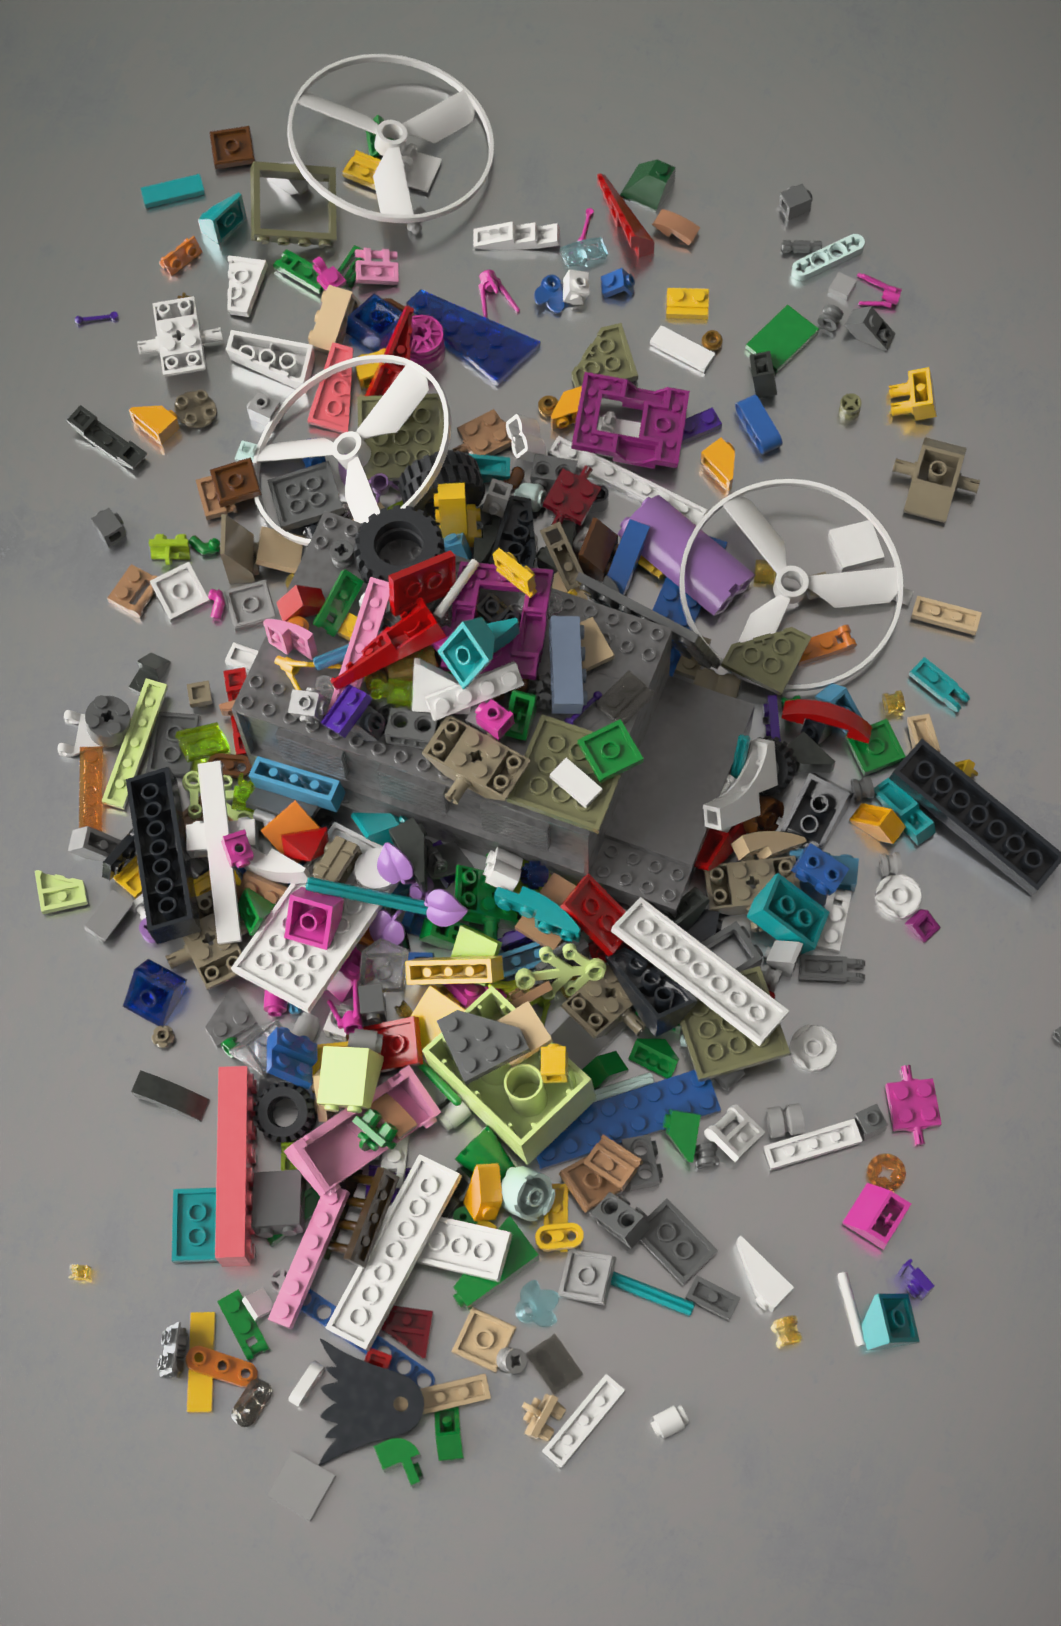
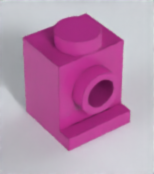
(497, 725)
(236, 858)

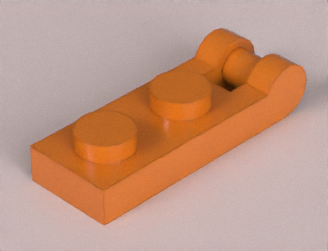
(827, 645)

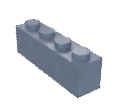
(566, 665)

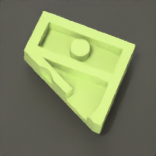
(59, 893)

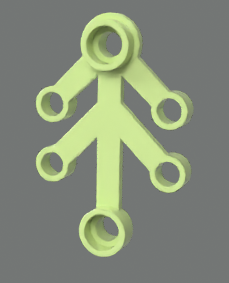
(193, 789)
(590, 969)

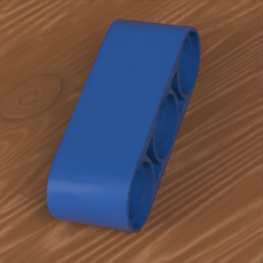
(758, 424)

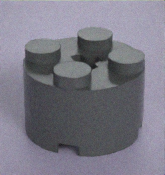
(109, 710)

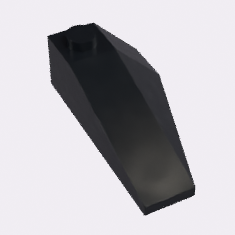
(517, 532)
(654, 996)

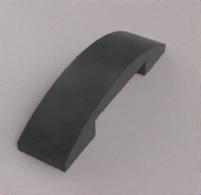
(105, 439)

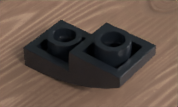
(494, 610)

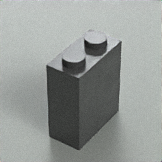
(278, 1203)

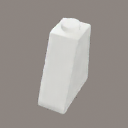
(429, 680)

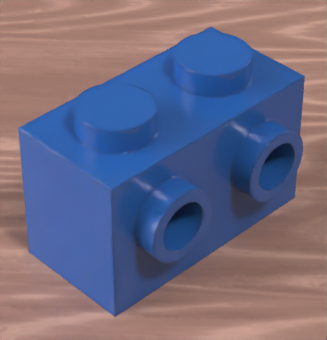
(819, 870)

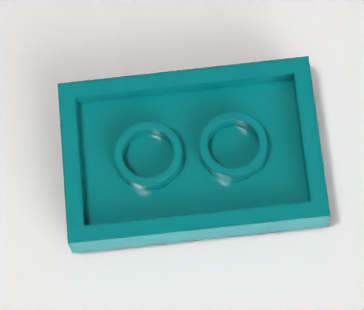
(194, 1225)

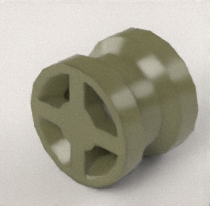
(850, 401)

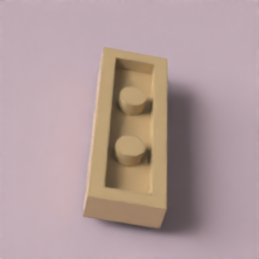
(946, 615)

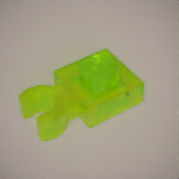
(395, 691)
(241, 794)

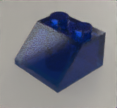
(373, 323)
(154, 992)

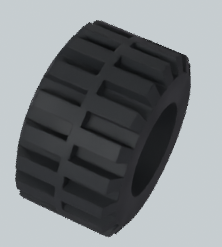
(786, 765)
(265, 1109)

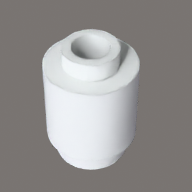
(452, 1116)
(669, 1421)

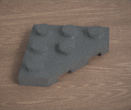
(481, 1043)

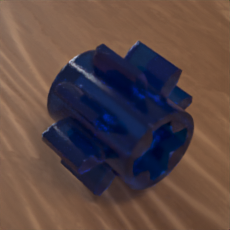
(534, 875)

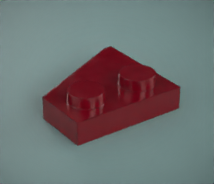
(410, 1328)

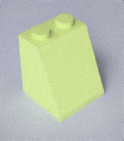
(348, 1078)

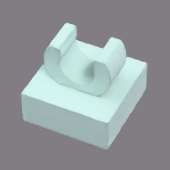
(246, 450)

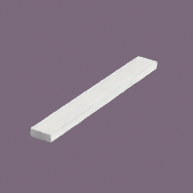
(625, 480)
(221, 874)

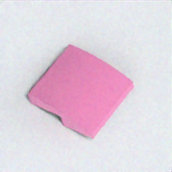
(288, 636)

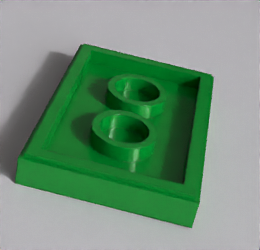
(783, 337)

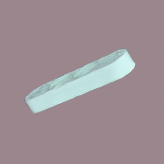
(826, 254)

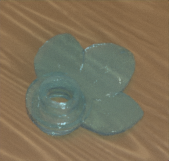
(540, 1302)

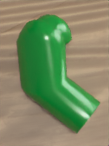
(210, 547)

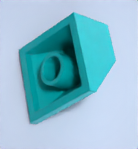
(223, 218)
(468, 650)
(377, 825)
(889, 1322)

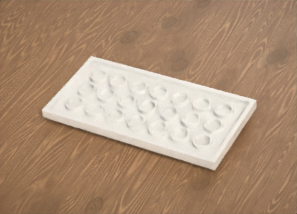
(299, 970)

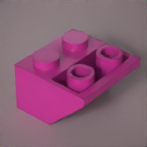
(342, 983)
(876, 1214)

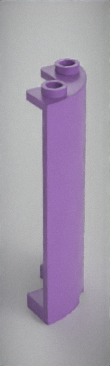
(710, 570)

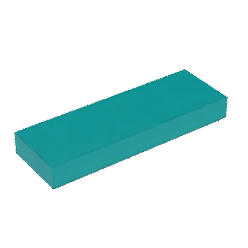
(172, 191)

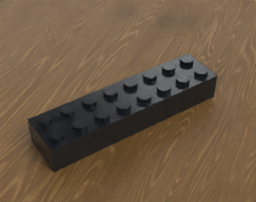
(977, 817)
(163, 856)

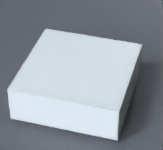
(258, 1303)

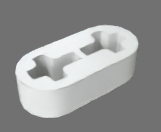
(306, 1383)

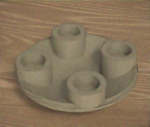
(195, 409)

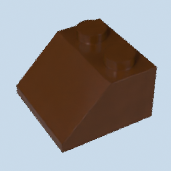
(598, 550)

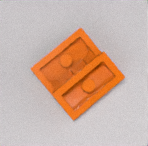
(290, 820)

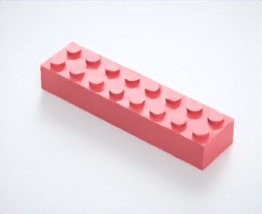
(234, 1166)

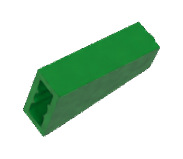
(521, 1254)

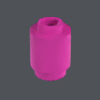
(274, 1005)

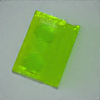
(202, 741)

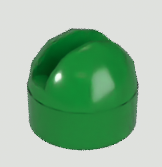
(228, 1044)

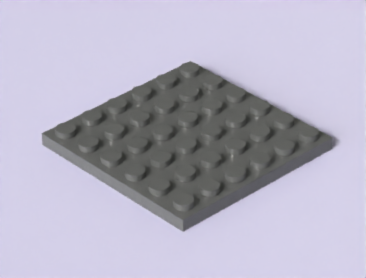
(684, 640)

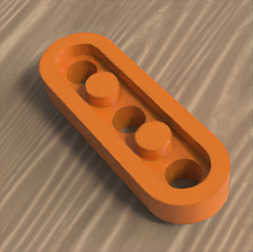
(209, 1366)

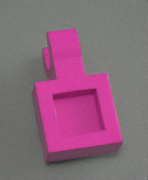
(328, 276)

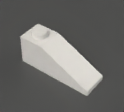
(765, 1280)

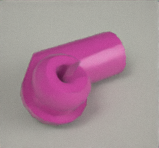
(219, 603)

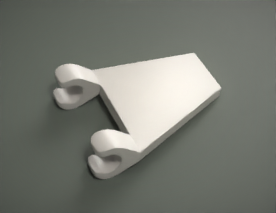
(83, 738)

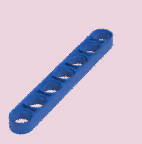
(416, 1369)

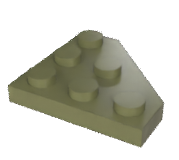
(607, 356)
(768, 658)

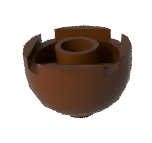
(769, 812)

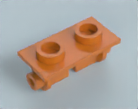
(181, 256)

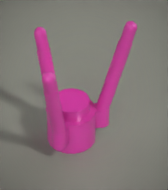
(491, 283)
(891, 294)
(352, 1018)

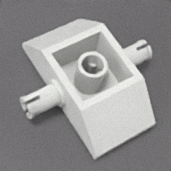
(179, 337)

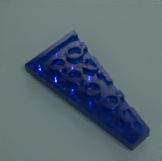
(483, 342)

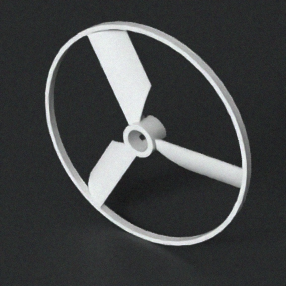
(390, 175)
(385, 418)
(837, 589)

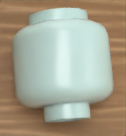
(534, 492)

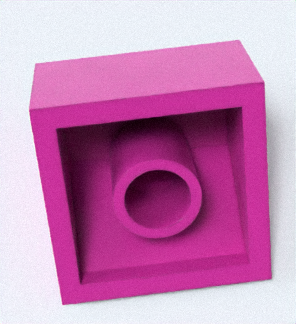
(313, 917)

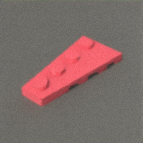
(333, 394)

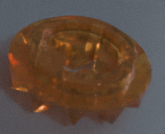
(889, 1162)

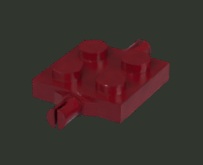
(572, 496)

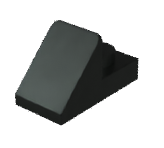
(150, 667)

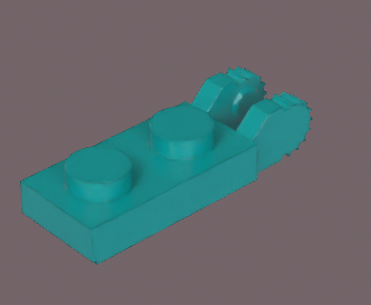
(939, 684)

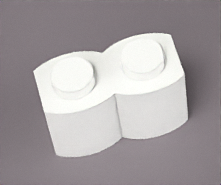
(525, 437)
(503, 869)

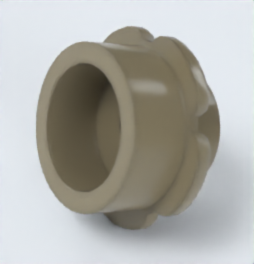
(167, 1040)

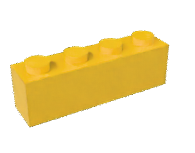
(452, 509)
(454, 970)

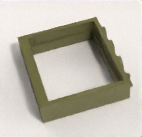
(285, 237)

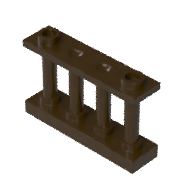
(371, 1216)

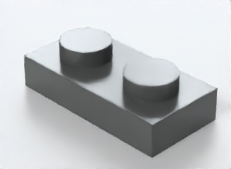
(713, 1298)

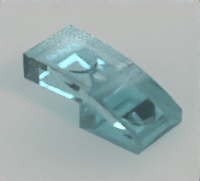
(579, 252)

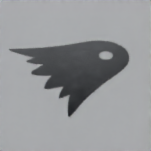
(366, 1403)

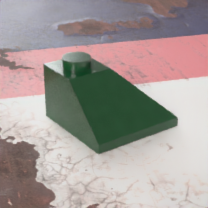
(650, 184)

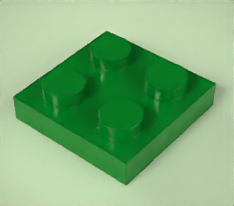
(881, 750)
(610, 751)

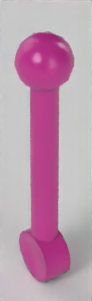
(589, 213)

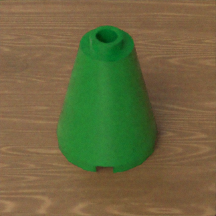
(485, 1150)

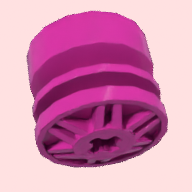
(427, 342)

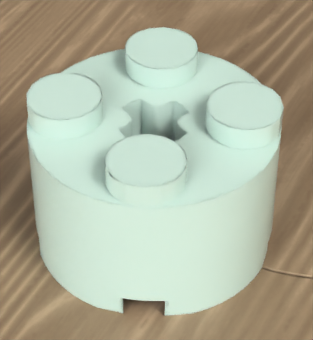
(527, 1193)

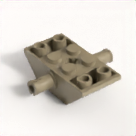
(935, 479)
(458, 746)
(730, 883)
(211, 961)
(602, 1006)

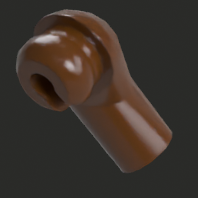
(516, 477)

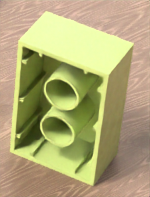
(511, 1098)

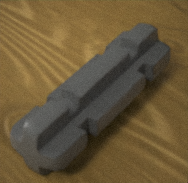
(800, 246)

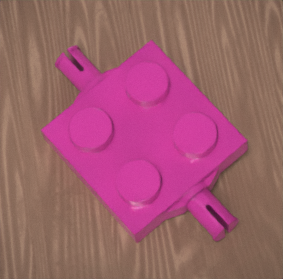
(913, 1105)

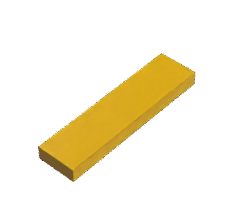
(201, 1386)

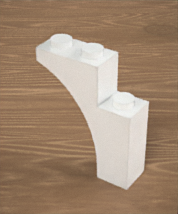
(742, 798)

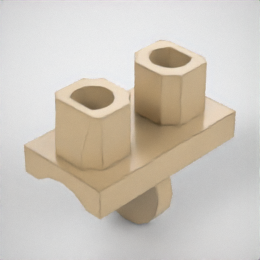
(537, 1426)

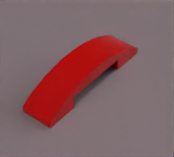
(233, 682)
(828, 714)

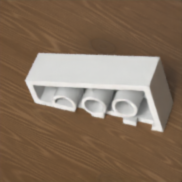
(273, 357)

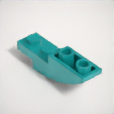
(547, 914)

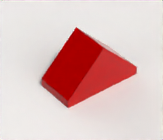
(301, 602)

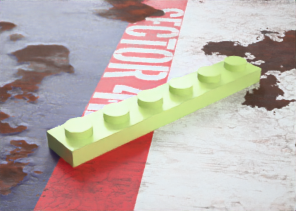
(135, 742)

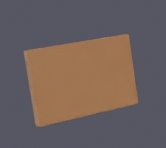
(557, 890)

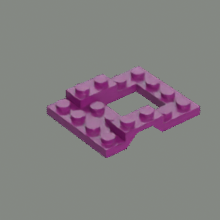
(659, 429)
(528, 645)

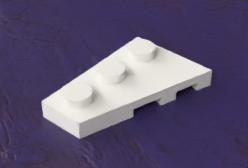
(244, 283)

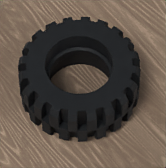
(457, 468)
(392, 526)

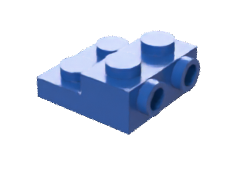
(291, 1057)

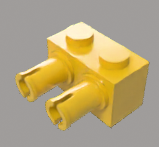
(922, 395)

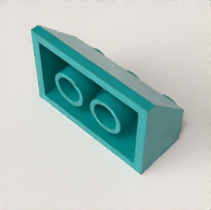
(788, 913)

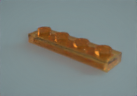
(91, 788)

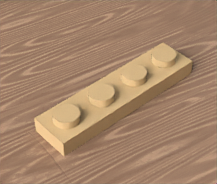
(450, 1394)

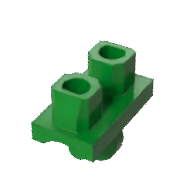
(382, 1136)

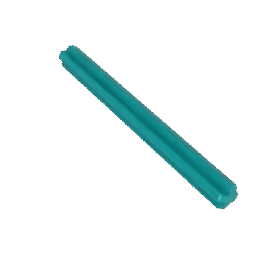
(366, 895)

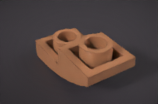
(670, 222)
(394, 1114)

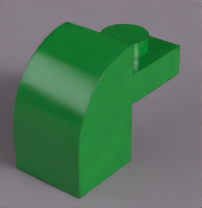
(400, 1452)

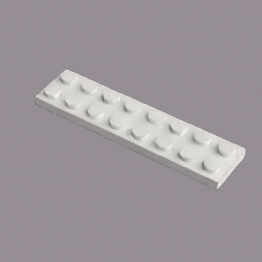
(700, 971)
(395, 1252)

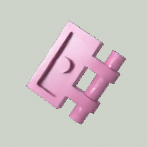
(375, 271)

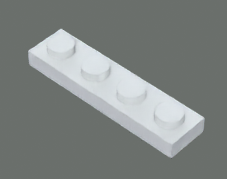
(481, 689)
(812, 1144)
(583, 1421)

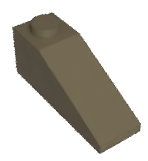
(562, 554)

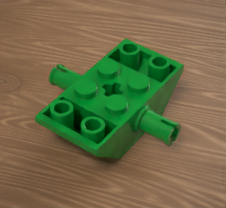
(479, 900)

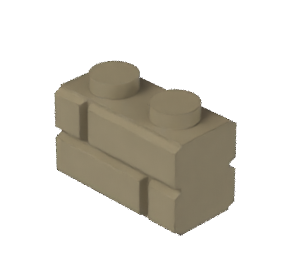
(337, 860)

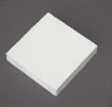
(856, 545)
(179, 591)

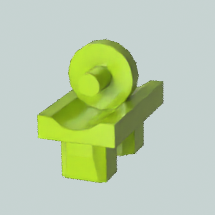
(169, 548)

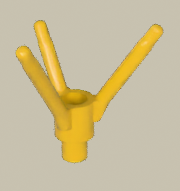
(293, 666)

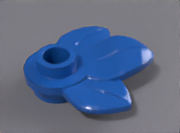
(550, 295)

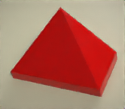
(305, 844)

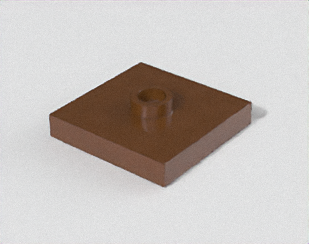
(232, 147)
(235, 482)

